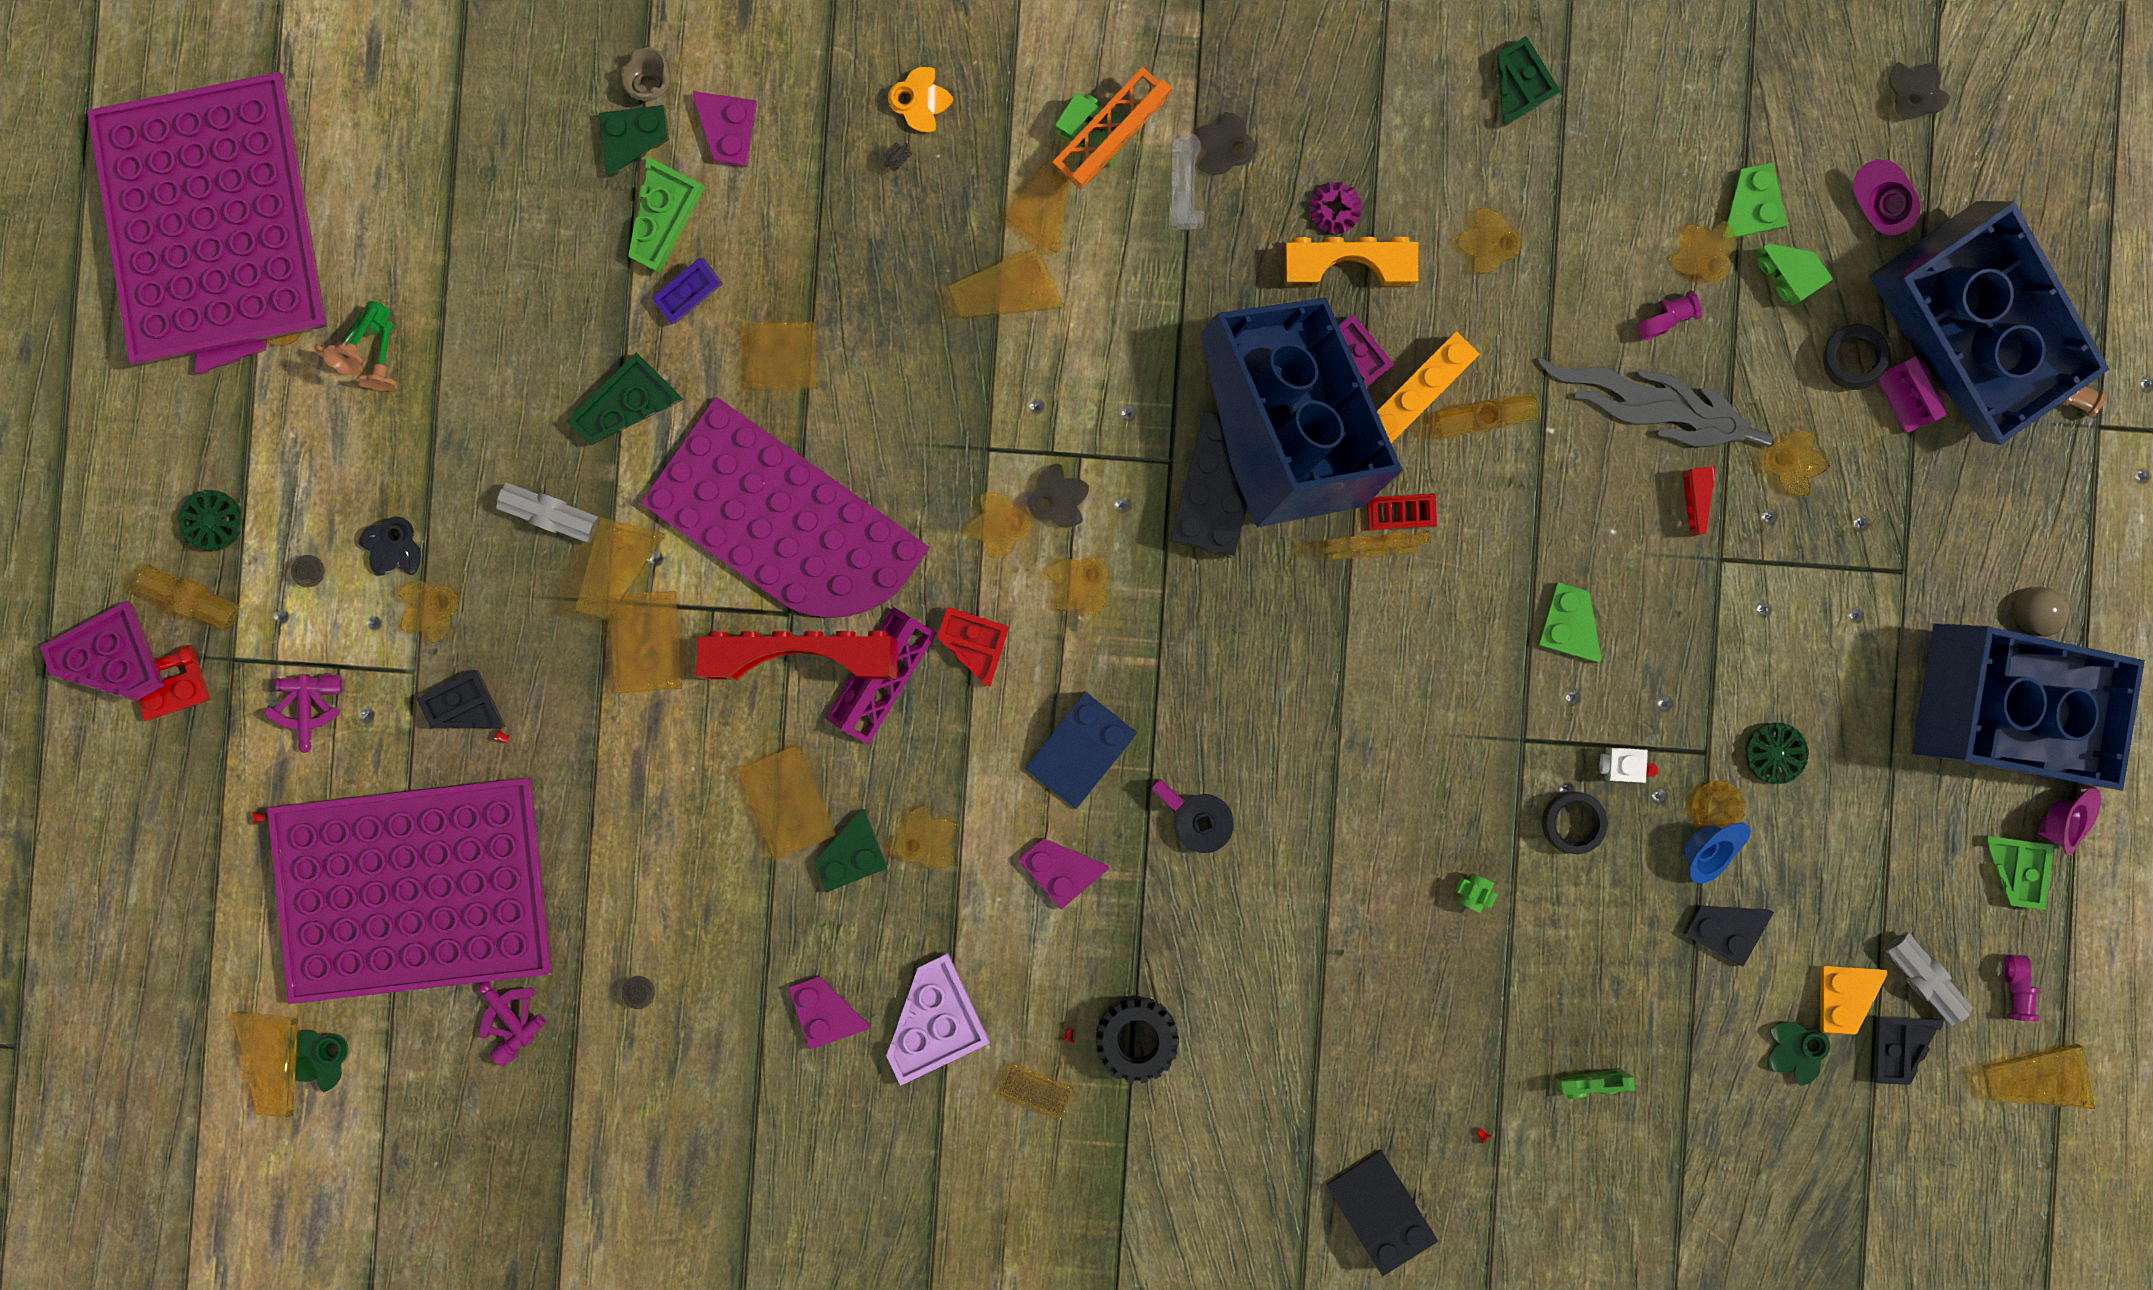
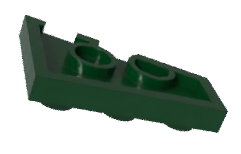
(623, 400)

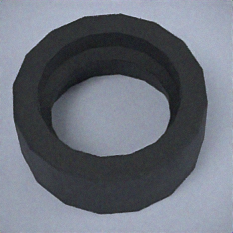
(1859, 332)
(1599, 816)

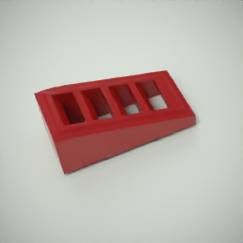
(1698, 494)
(1430, 512)

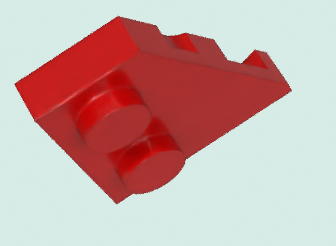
(974, 641)

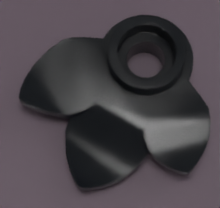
(389, 551)

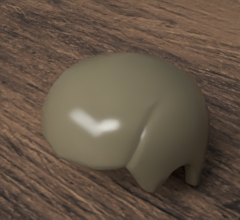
(646, 74)
(2041, 611)

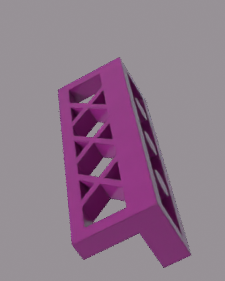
(858, 694)

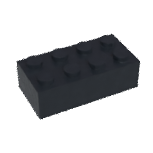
(1211, 500)

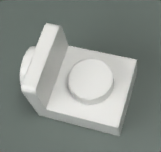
(1624, 764)

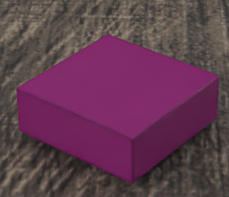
(1167, 794)

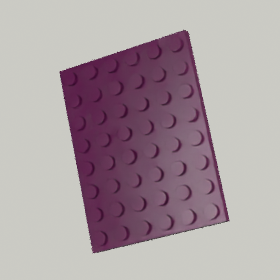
(206, 218)
(409, 890)

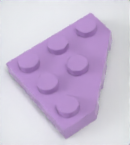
(935, 1022)

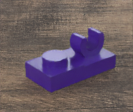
(687, 290)

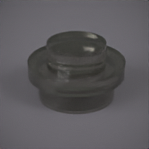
(896, 155)
(307, 571)
(638, 992)

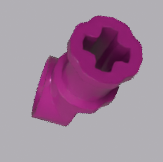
(1671, 313)
(2018, 976)

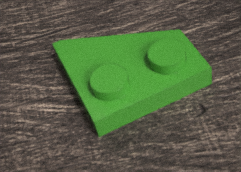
(1756, 202)
(2022, 870)

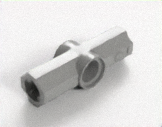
(547, 512)
(1928, 979)

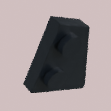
(461, 704)
(1728, 930)
(1901, 1047)

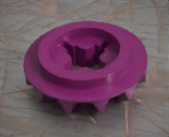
(1323, 215)

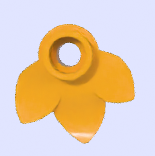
(924, 102)

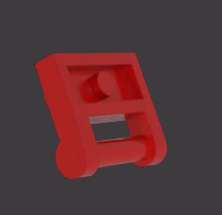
(179, 691)

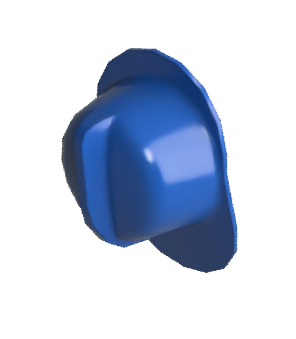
(1713, 849)

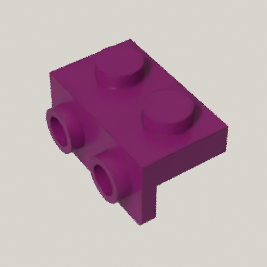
(1911, 394)

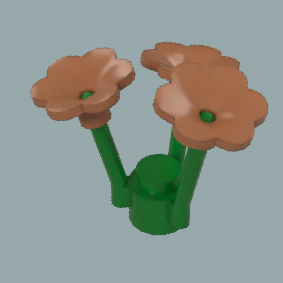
(343, 356)

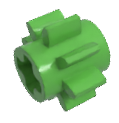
(1476, 893)

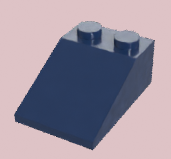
(1081, 750)

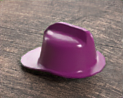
(1886, 197)
(2071, 820)

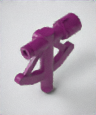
(304, 689)
(520, 1030)

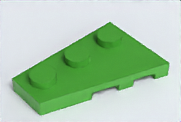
(663, 213)

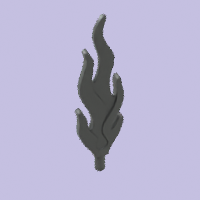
(1673, 404)

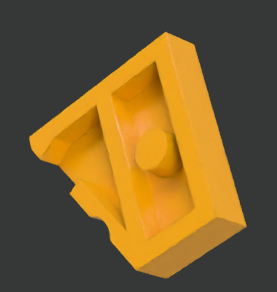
(1847, 997)

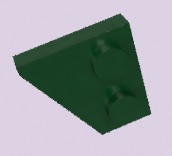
(1523, 80)
(631, 134)
(851, 855)

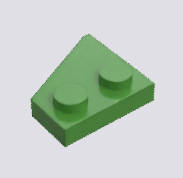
(1571, 624)
(1600, 1082)

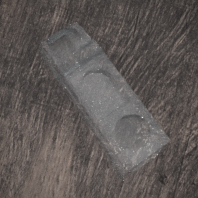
(1183, 158)

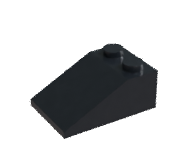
(1382, 1213)

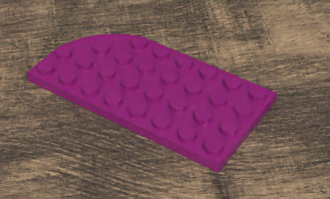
(781, 519)

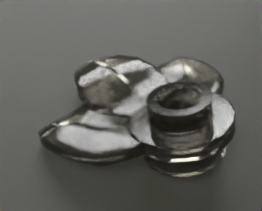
(1919, 87)
(1220, 144)
(1063, 497)

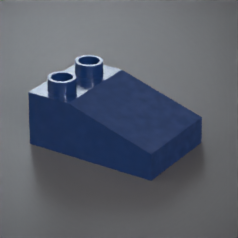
(1990, 319)
(1295, 412)
(2028, 705)

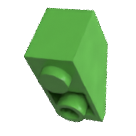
(1794, 271)

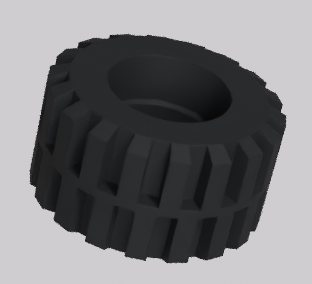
(1143, 1067)

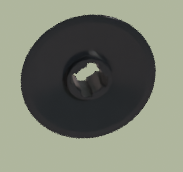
(1210, 838)

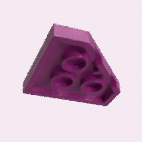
(106, 655)

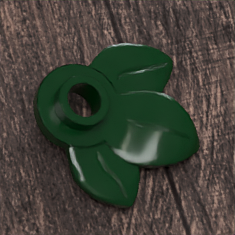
(1792, 1051)
(316, 1061)

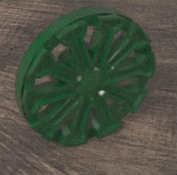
(210, 520)
(1776, 753)

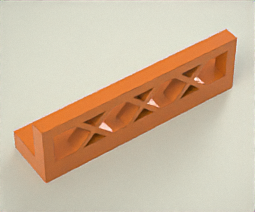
(1122, 133)

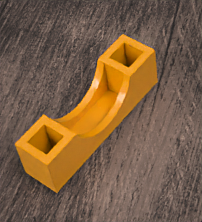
(1391, 261)
(1426, 385)

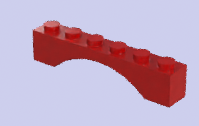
(732, 657)

